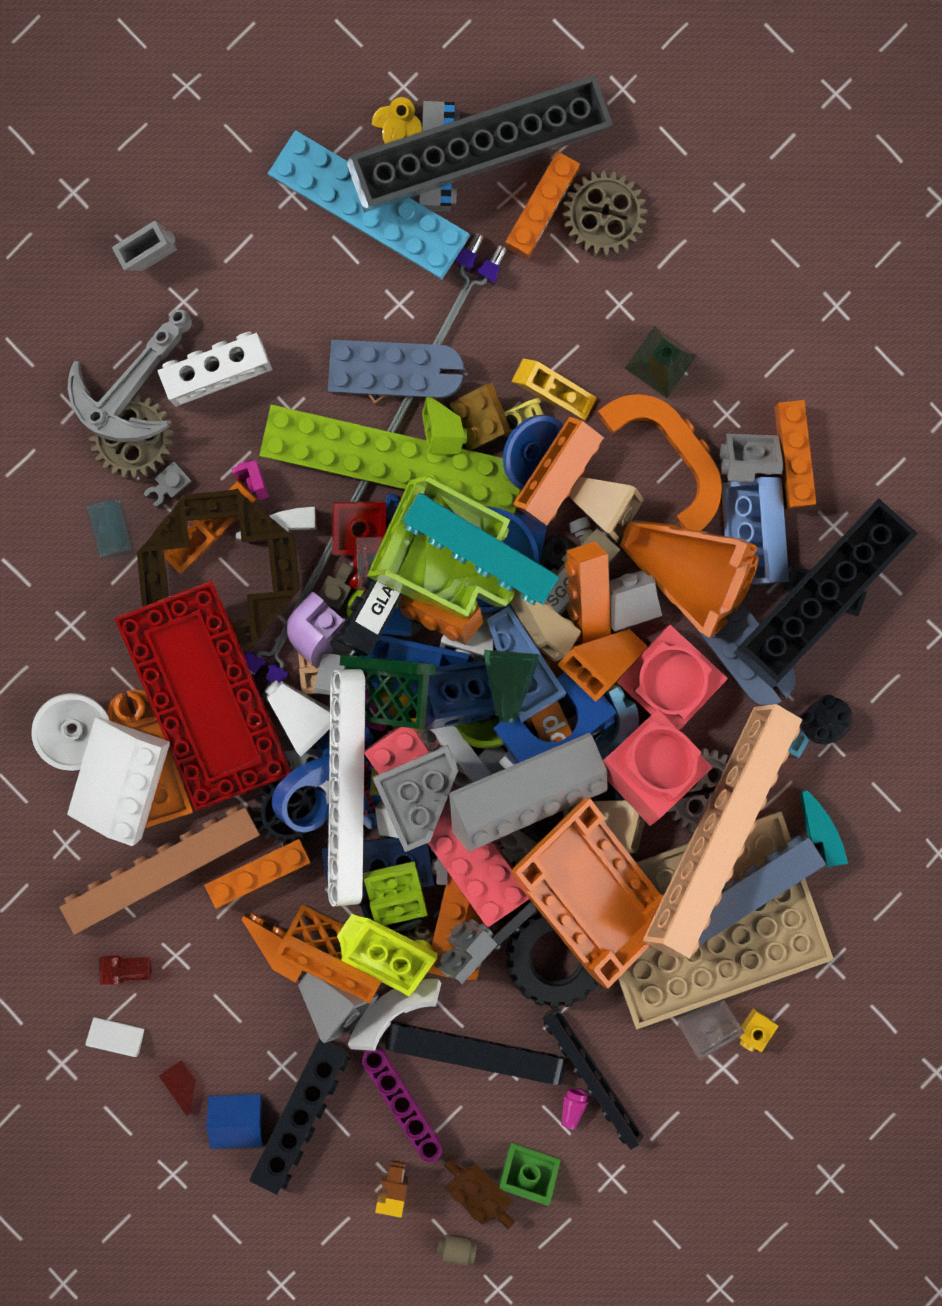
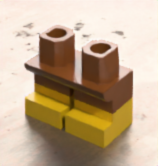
(396, 1187)

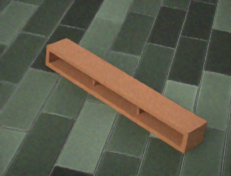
(159, 870)

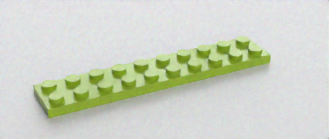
(382, 456)

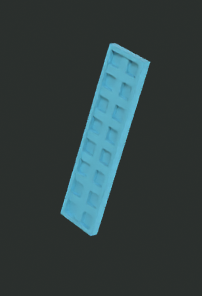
(401, 226)

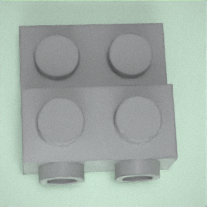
(750, 454)

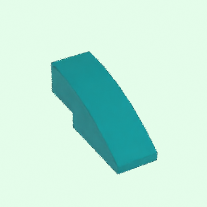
(822, 830)

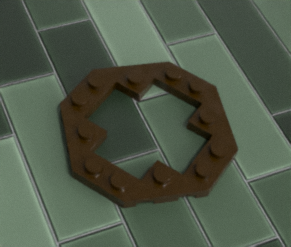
(254, 526)

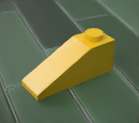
(553, 388)

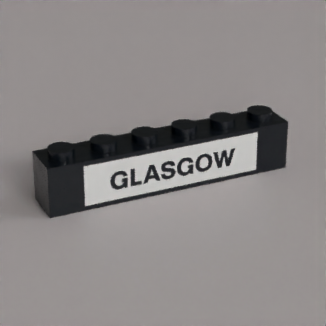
(368, 617)

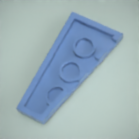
(511, 637)

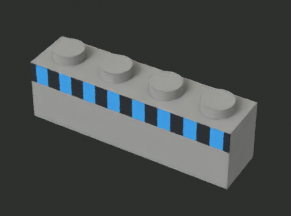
(435, 115)

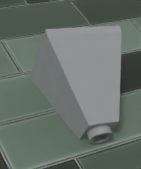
(331, 1008)

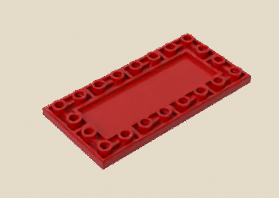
(203, 695)

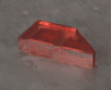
(180, 1084)

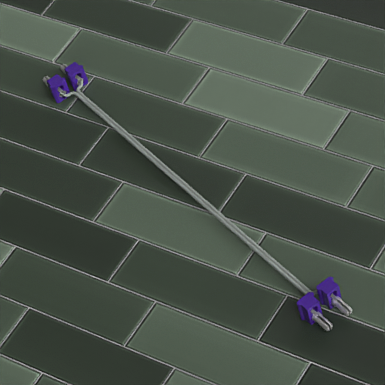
(465, 261)

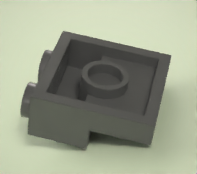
(470, 947)

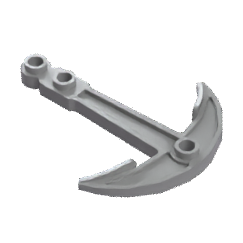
(115, 400)

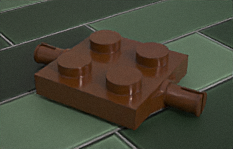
(478, 1194)

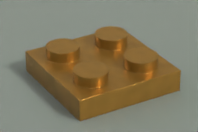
(481, 416)

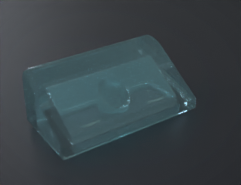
(109, 527)

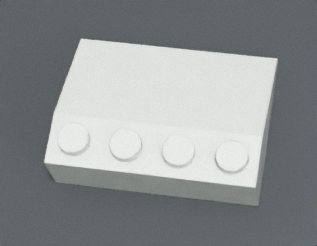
(118, 780)

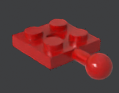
(344, 517)

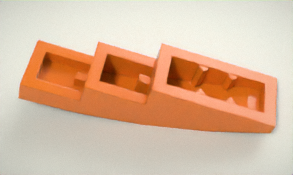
(204, 534)

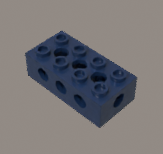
(458, 695)
(389, 850)

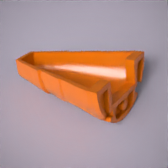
(694, 569)

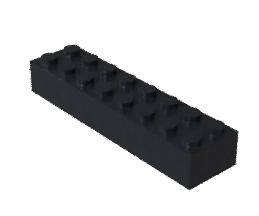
(825, 593)

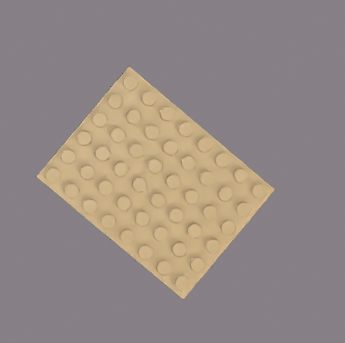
(754, 951)

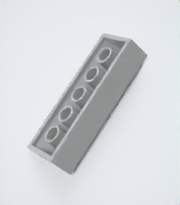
(527, 792)

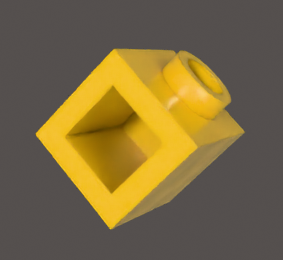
(757, 1031)

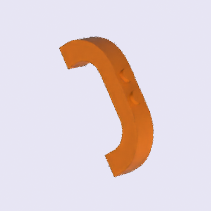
(681, 437)

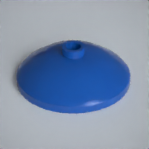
(532, 434)

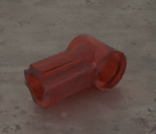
(118, 969)

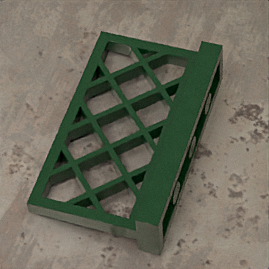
(393, 669)

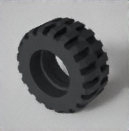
(530, 983)

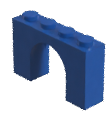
(590, 714)

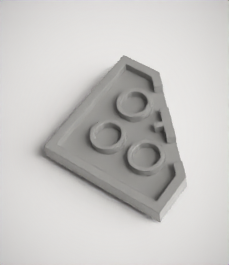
(417, 794)

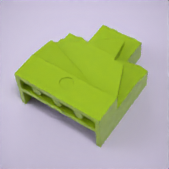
(431, 574)

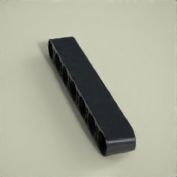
(476, 1053)

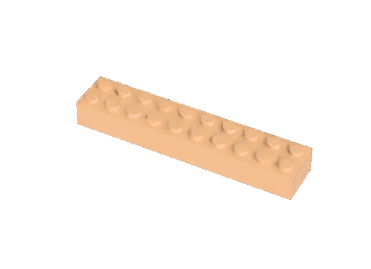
(722, 831)

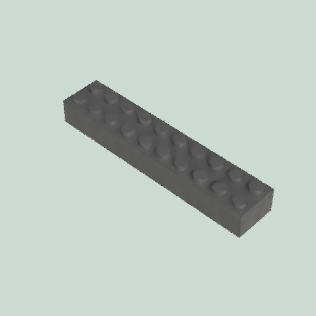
(479, 143)

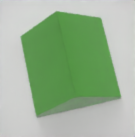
(529, 1174)

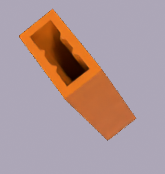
(602, 661)

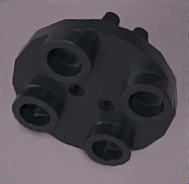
(835, 712)

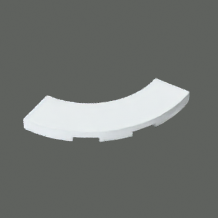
(385, 1009)

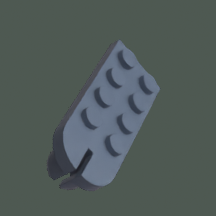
(394, 369)
(724, 644)

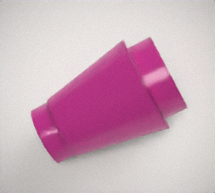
(574, 1105)

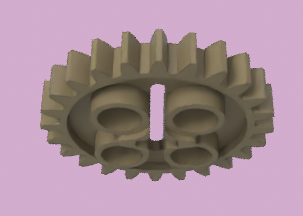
(599, 236)
(149, 451)

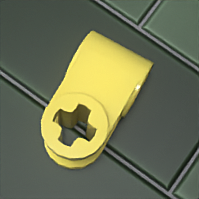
(524, 411)

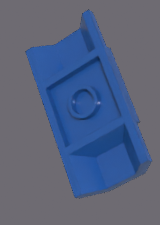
(412, 651)

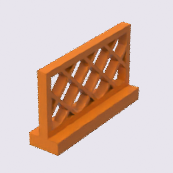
(320, 964)

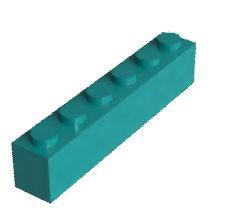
(480, 548)

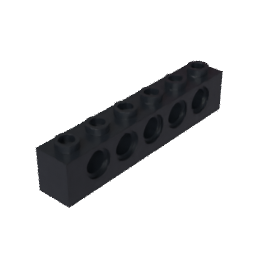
(265, 1173)

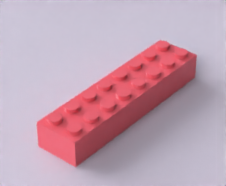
(481, 873)

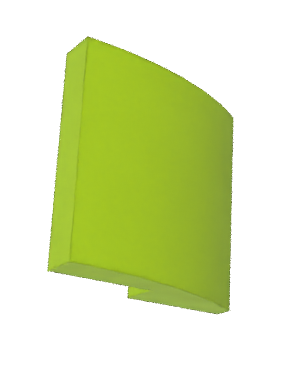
(395, 894)

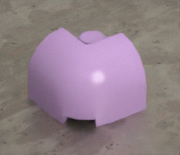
(312, 628)

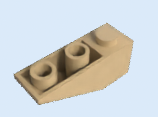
(545, 627)

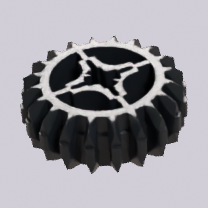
(269, 823)

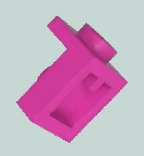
(253, 475)

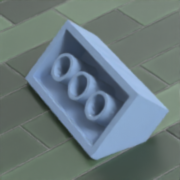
(757, 515)

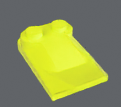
(385, 953)

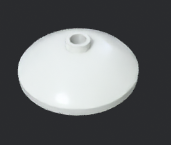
(50, 733)

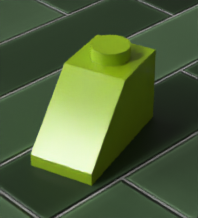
(442, 428)

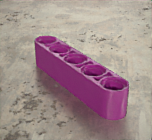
(406, 1115)

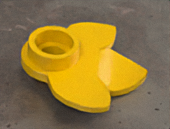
(395, 125)

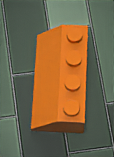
(453, 910)

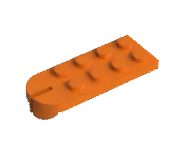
(171, 795)

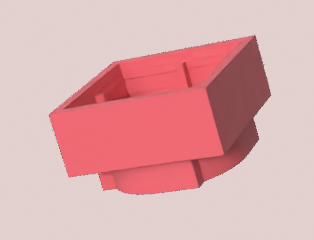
(671, 678)
(655, 767)

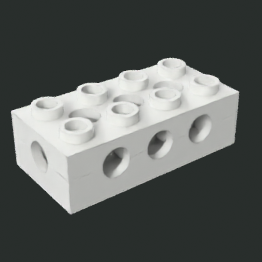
(229, 372)

